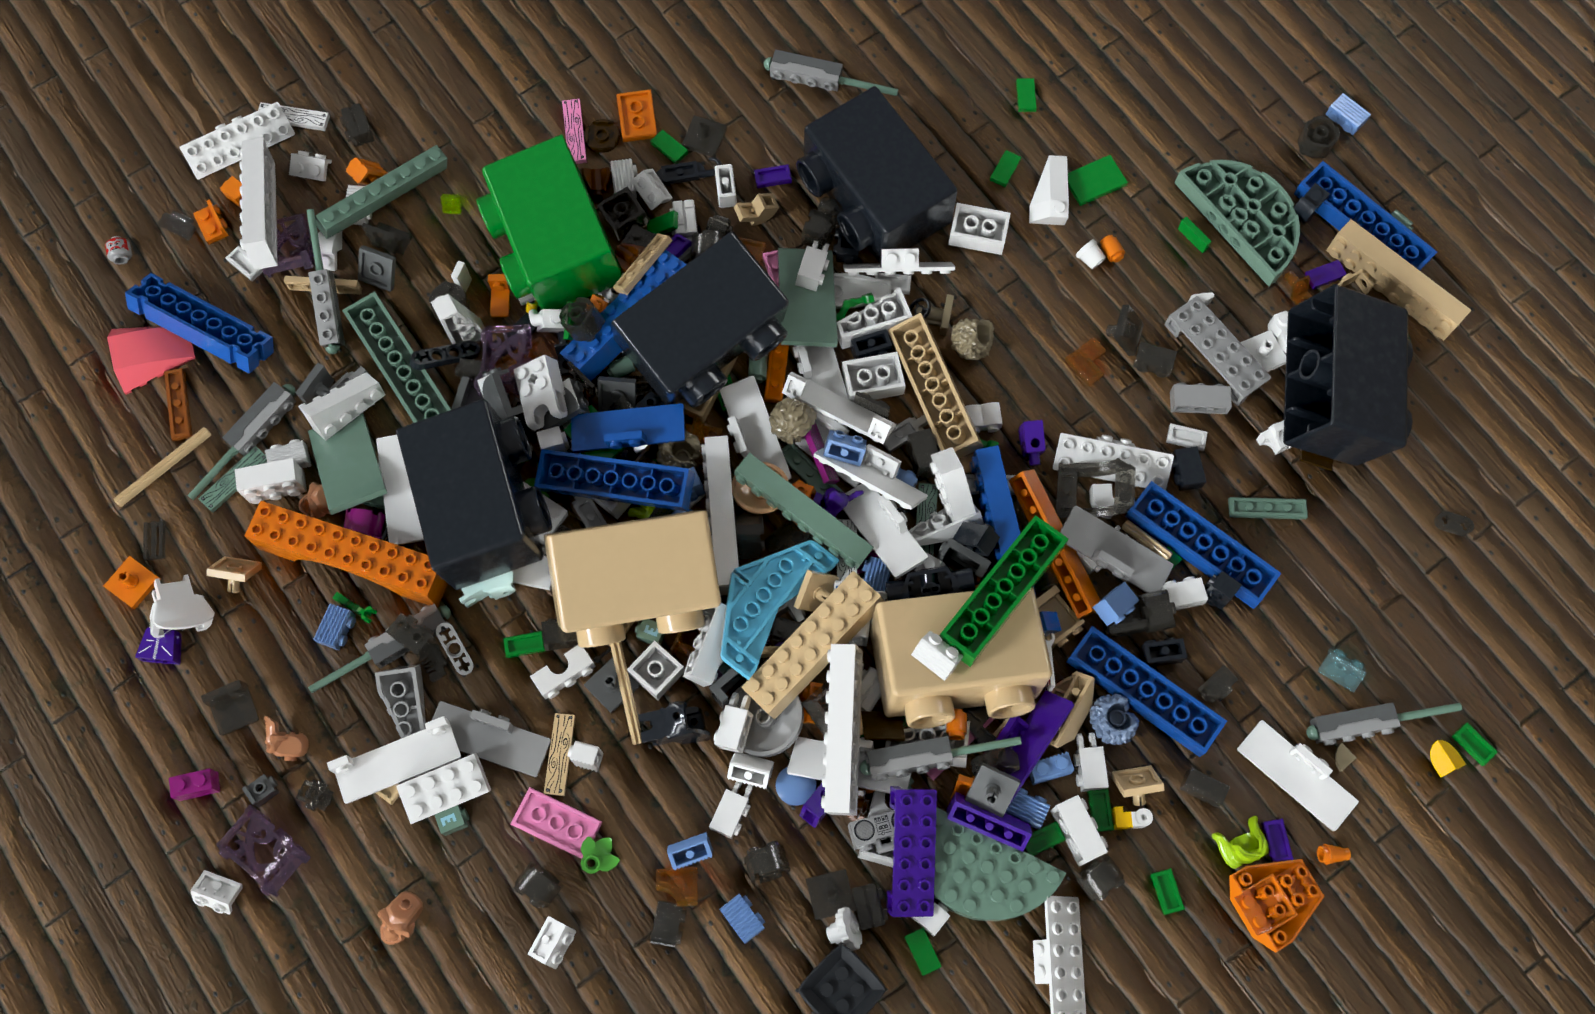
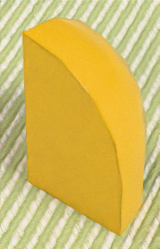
(1445, 758)

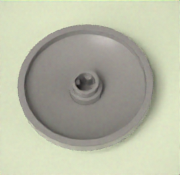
(769, 735)

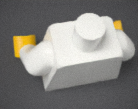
(546, 320)

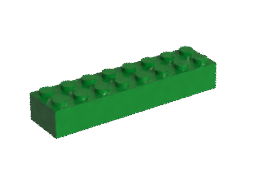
(1003, 589)

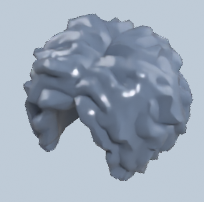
(1112, 719)

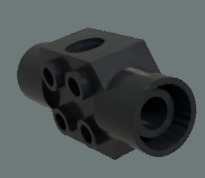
(930, 583)

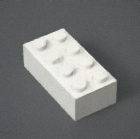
(443, 788)

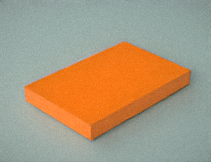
(636, 115)

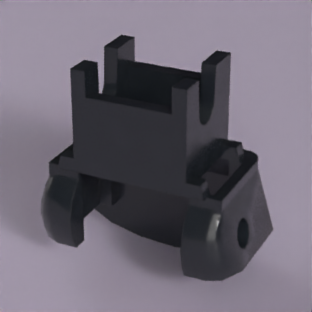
(670, 729)

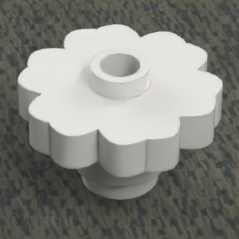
(845, 929)

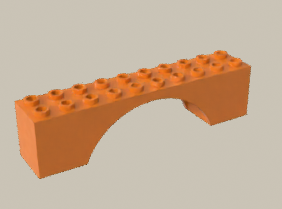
(311, 539)

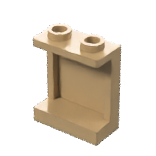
(1068, 621)

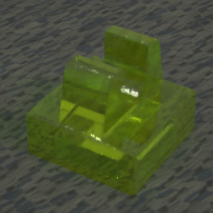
(451, 204)

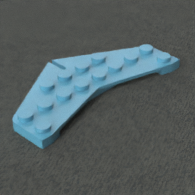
(754, 604)

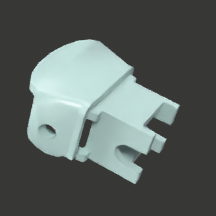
(494, 588)

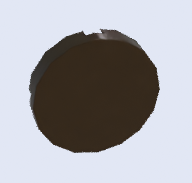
(602, 136)

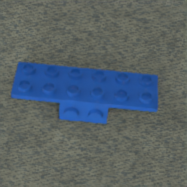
(628, 427)

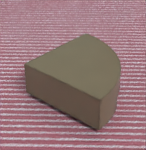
(1343, 757)

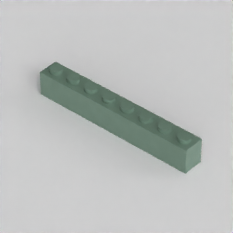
(381, 192)
(803, 511)

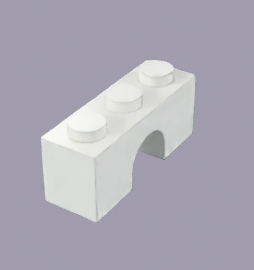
(578, 664)

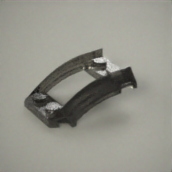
(1068, 481)

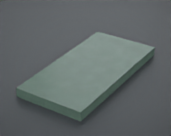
(810, 313)
(348, 466)

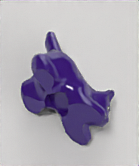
(837, 500)

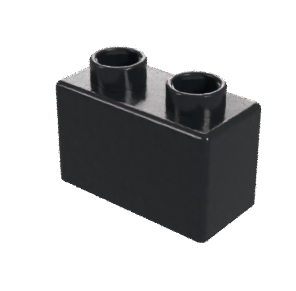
(878, 173)
(703, 322)
(1347, 376)
(472, 493)

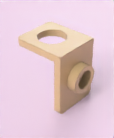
(1357, 277)

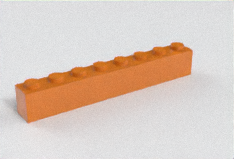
(1067, 565)

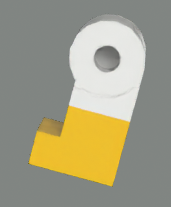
(1131, 820)

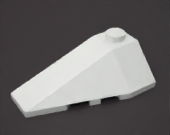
(1051, 195)
(941, 527)

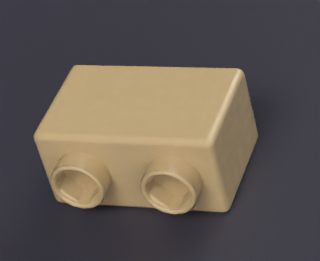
(633, 574)
(1002, 678)

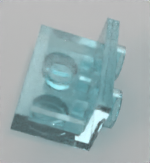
(1342, 669)

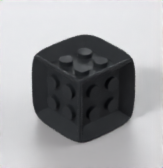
(841, 985)

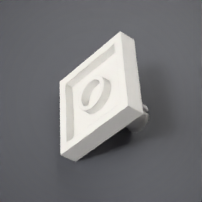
(1266, 350)

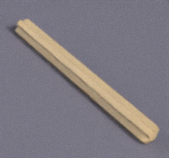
(160, 468)
(626, 692)

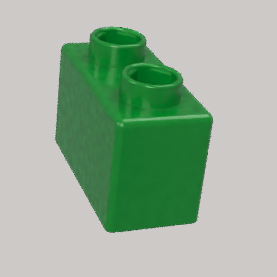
(550, 226)

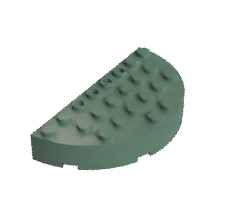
(1247, 211)
(986, 877)

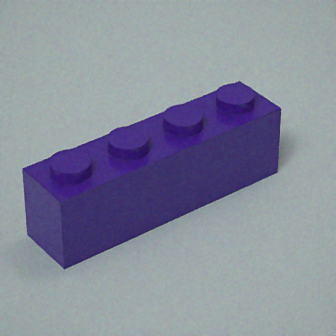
(1005, 830)

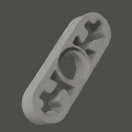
(442, 638)

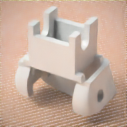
(178, 608)

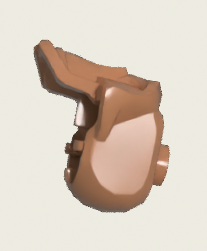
(314, 502)
(282, 744)
(400, 917)

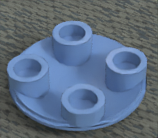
(794, 789)

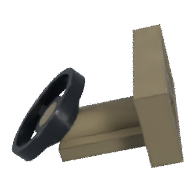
(935, 315)

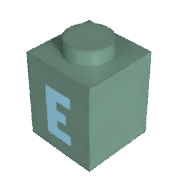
(648, 632)
(452, 820)

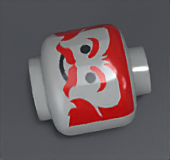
(118, 250)

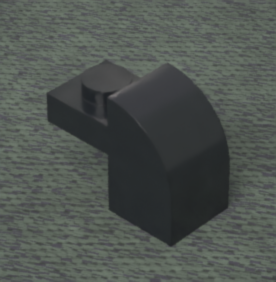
(1308, 205)

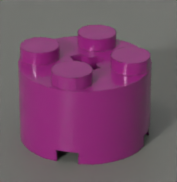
(365, 522)

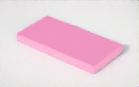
(555, 822)

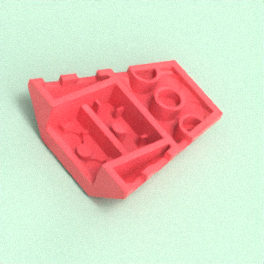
(146, 353)

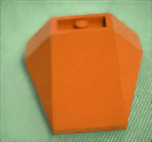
(1275, 900)

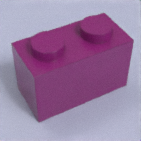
(194, 784)

